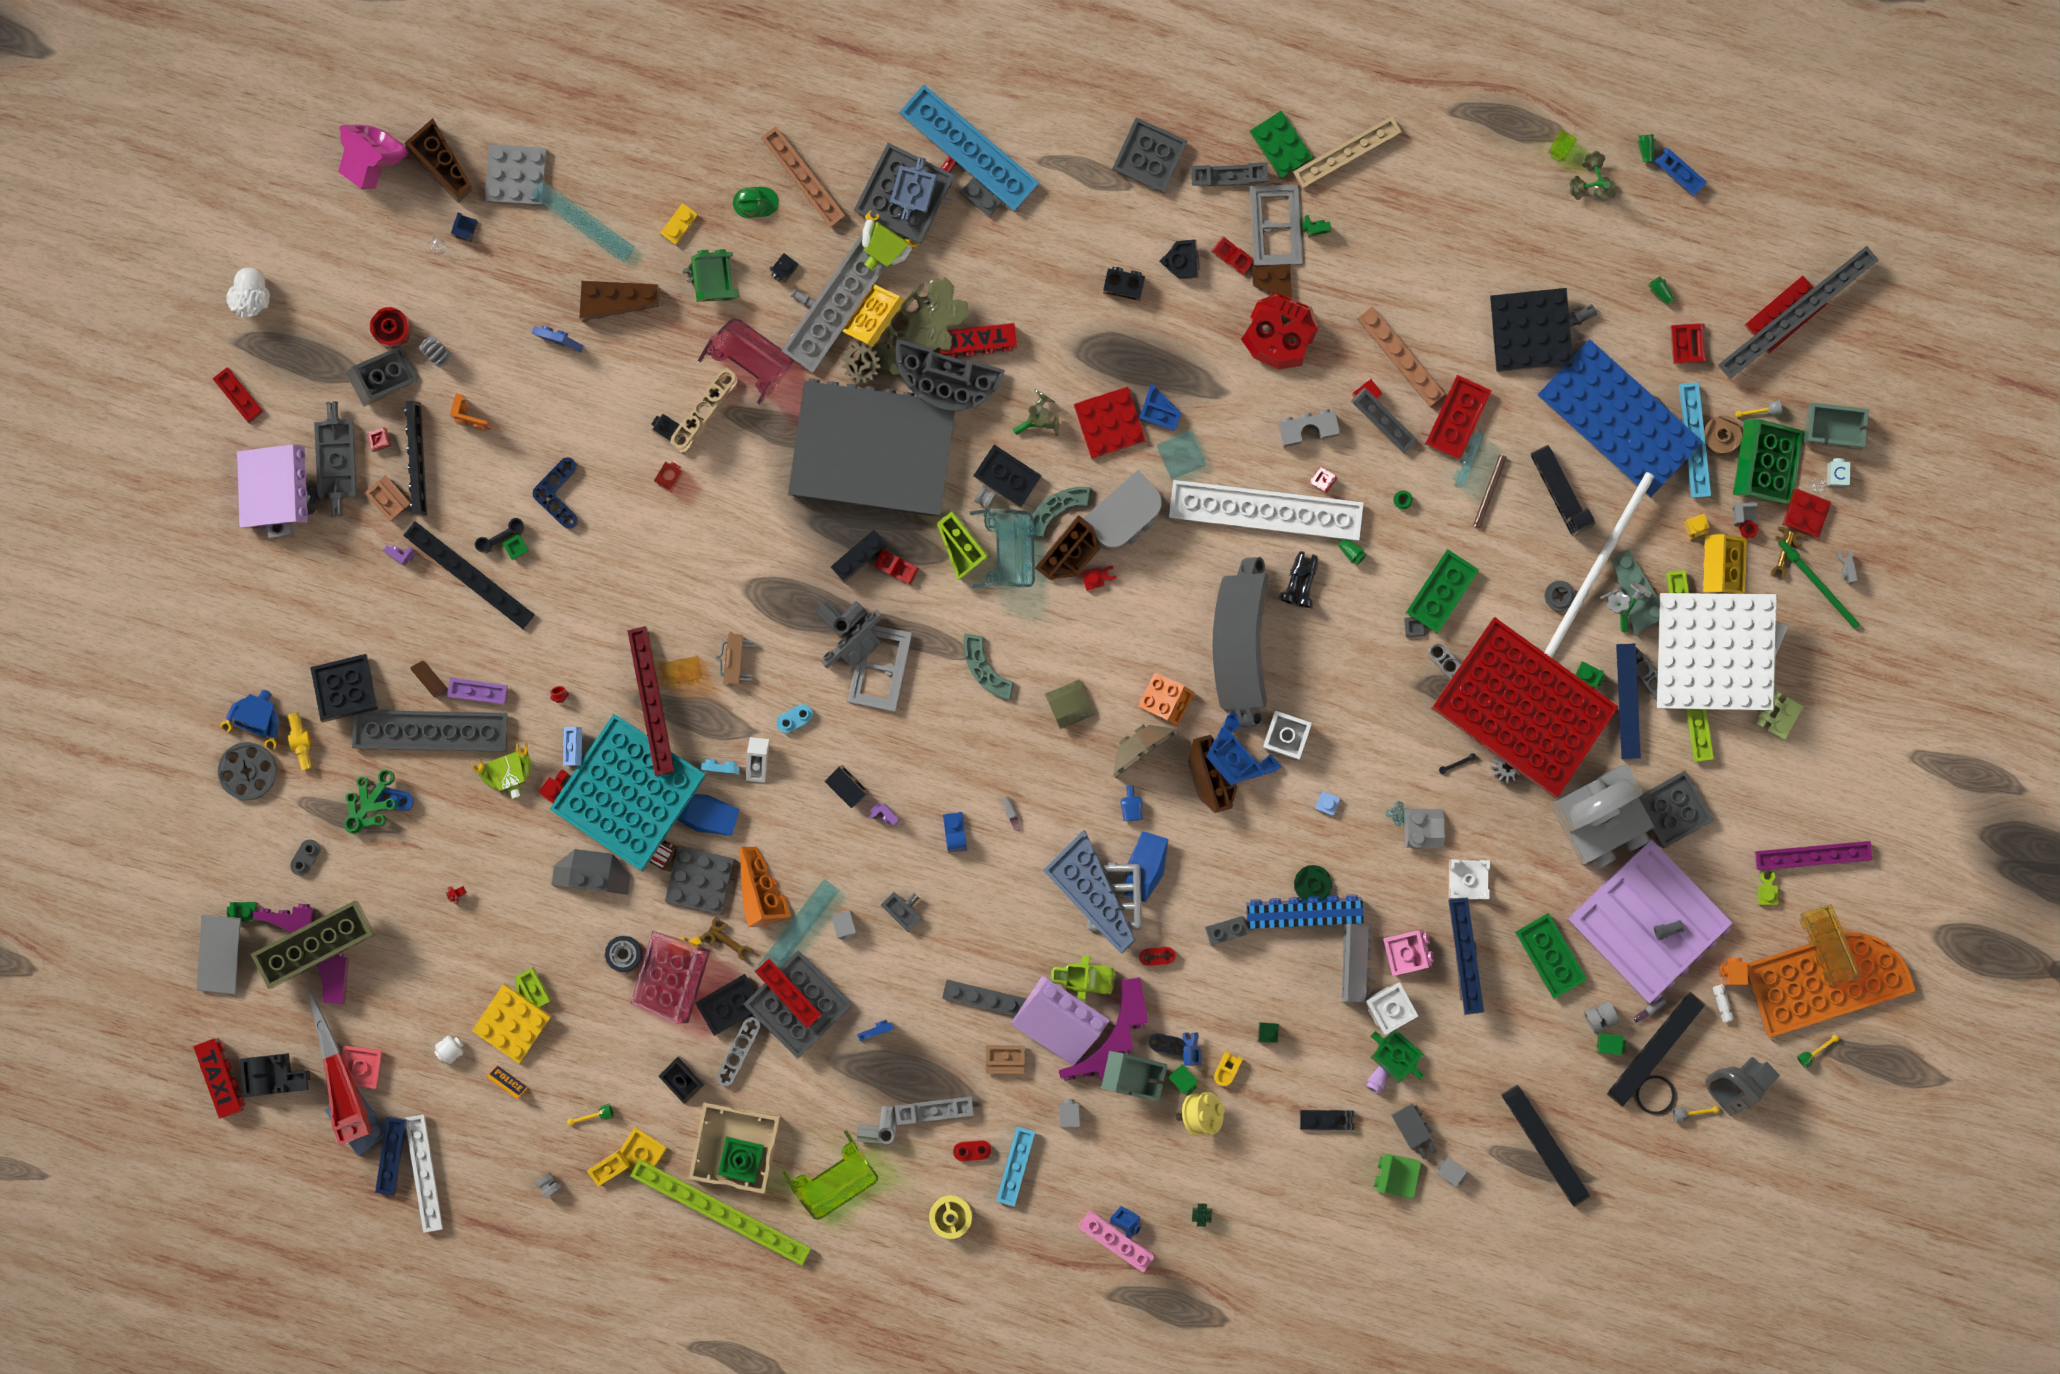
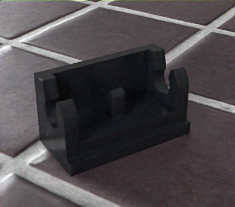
(846, 786)

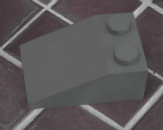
(382, 375)

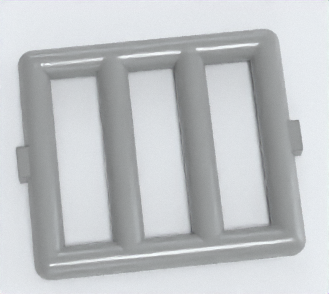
(1135, 887)

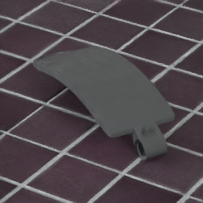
(1238, 642)

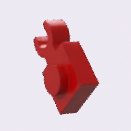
(1095, 578)

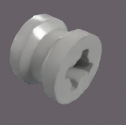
(985, 497)

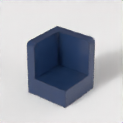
(464, 227)

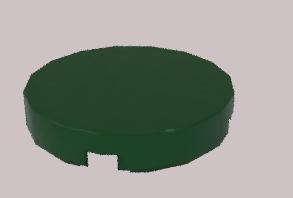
(1306, 885)

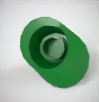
(755, 202)

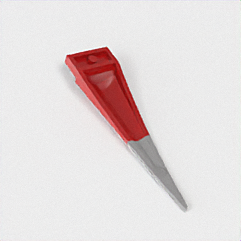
(346, 1105)

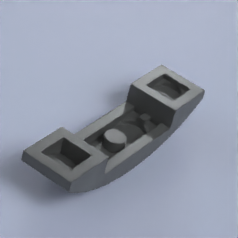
(1229, 175)

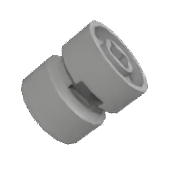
(1601, 1017)

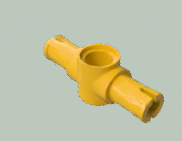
(299, 741)

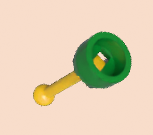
(1806, 1058)
(605, 1112)

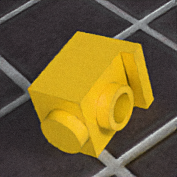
(1696, 526)

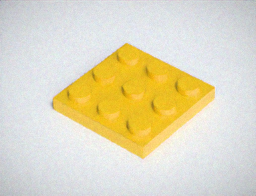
(873, 315)
(511, 1023)

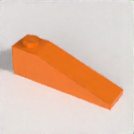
(761, 898)

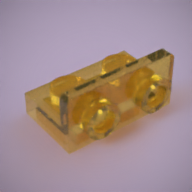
(682, 671)

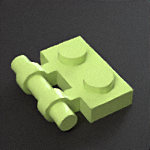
(1784, 719)

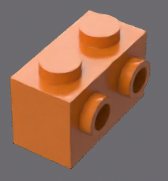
(1734, 972)

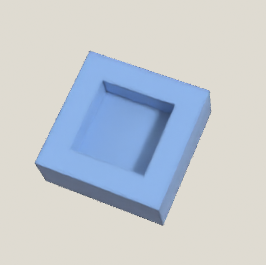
(1327, 803)

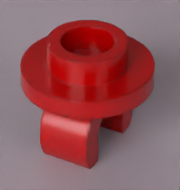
(453, 895)

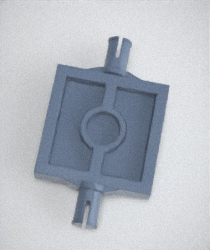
(913, 189)

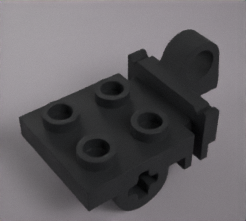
(271, 1076)

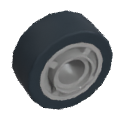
(612, 953)

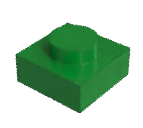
(515, 547)

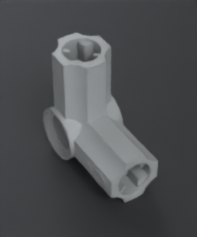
(873, 1134)

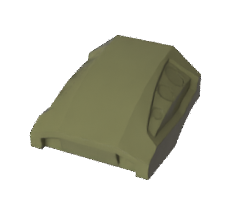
(1069, 704)

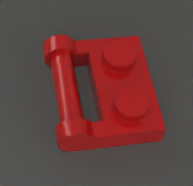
(1682, 343)

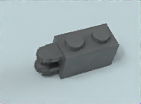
(1413, 1128)

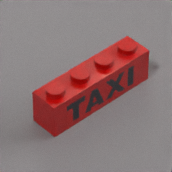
(982, 339)
(219, 1078)

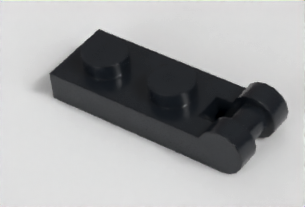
(1325, 1119)

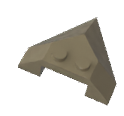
(1139, 745)

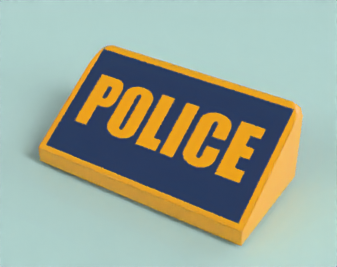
(507, 1082)

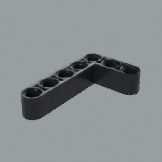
(1561, 492)

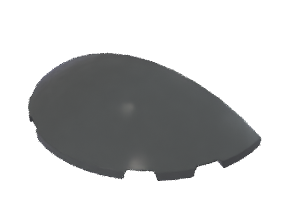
(944, 380)

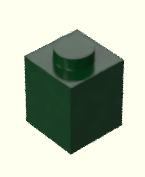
(1268, 1032)

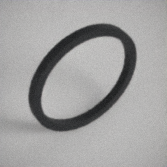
(1672, 1100)

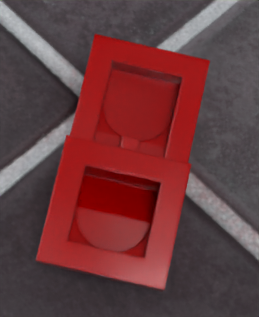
(1232, 255)
(896, 567)

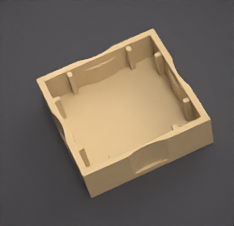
(722, 1121)

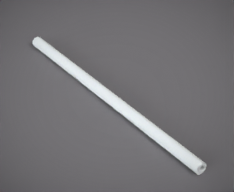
(1599, 564)

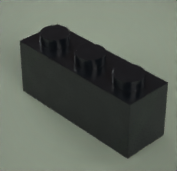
(859, 556)

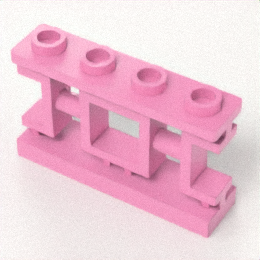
(1116, 1241)

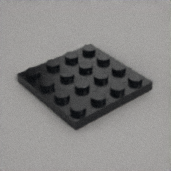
(1531, 329)

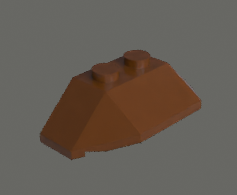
(1070, 551)
(1209, 782)

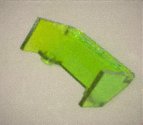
(836, 1184)

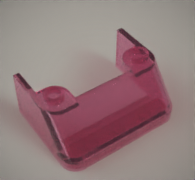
(751, 352)

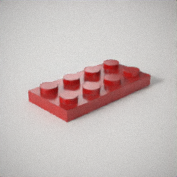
(1778, 306)
(1458, 417)

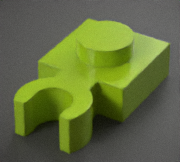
(1767, 893)

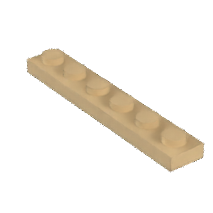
(1347, 152)

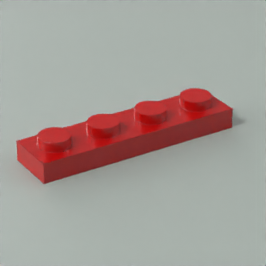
(787, 993)

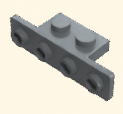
(857, 645)

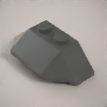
(591, 872)

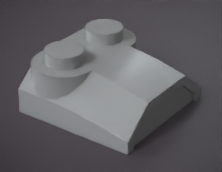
(1424, 828)

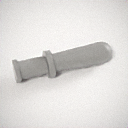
(803, 298)

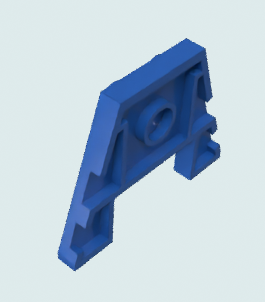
(1233, 759)

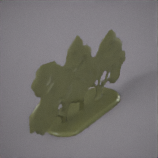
(928, 324)

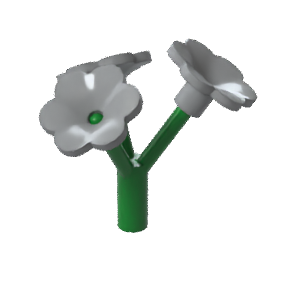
(1619, 602)

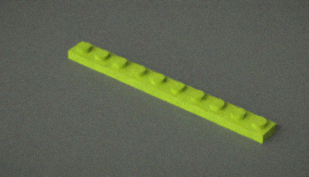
(1696, 718)
(720, 1212)

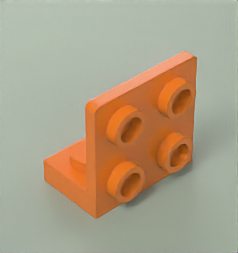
(460, 408)
(1166, 699)

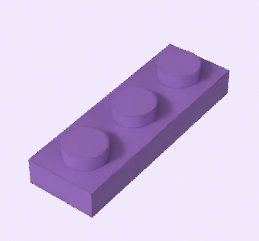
(477, 691)

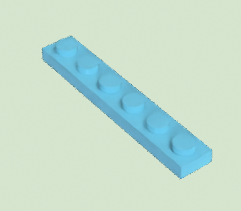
(1693, 419)

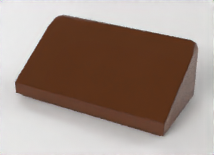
(429, 679)

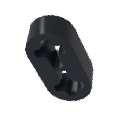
(1166, 1049)

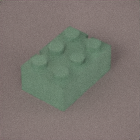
(1836, 426)
(1130, 1076)

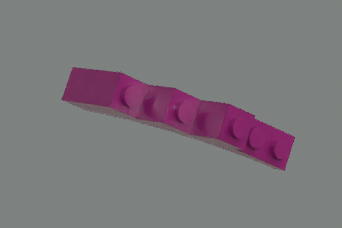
(333, 971)
(1131, 1014)

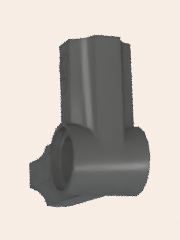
(849, 617)

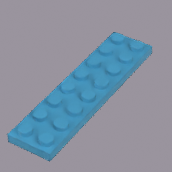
(969, 148)

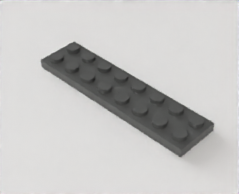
(430, 730)

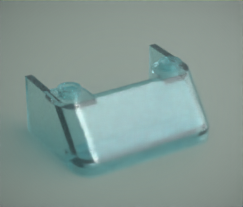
(1014, 548)

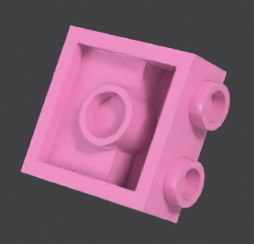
(1409, 952)

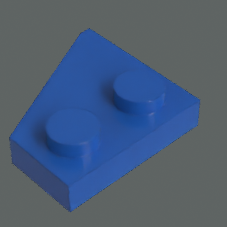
(560, 338)
(1159, 410)
(881, 1027)

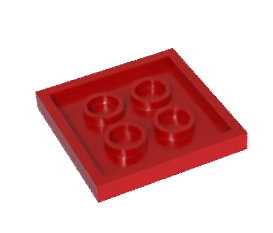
(1109, 422)

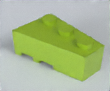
(962, 545)

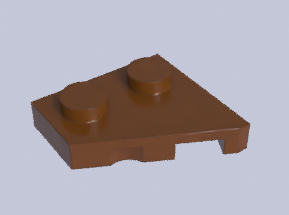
(1273, 278)

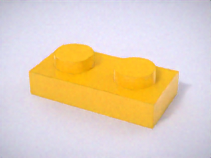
(679, 224)
(608, 1168)

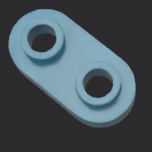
(794, 718)
(712, 766)

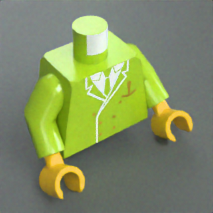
(507, 771)

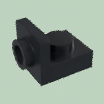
(783, 268)
(664, 426)

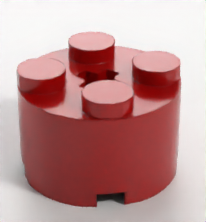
(382, 320)

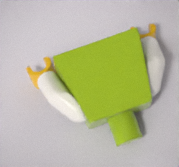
(883, 244)

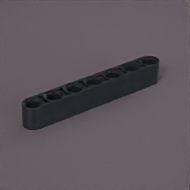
(1656, 1049)
(1545, 1145)

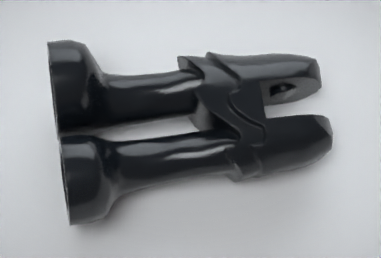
(1298, 571)

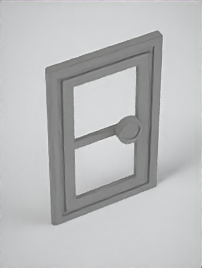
(1259, 227)
(889, 669)

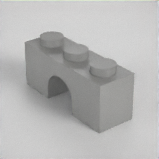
(1324, 423)

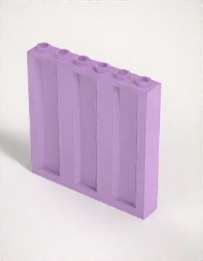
(1625, 909)

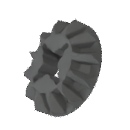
(1550, 593)

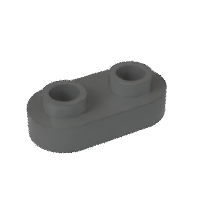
(306, 858)

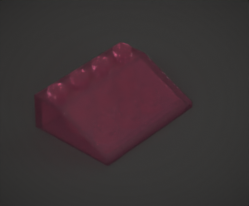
(670, 977)

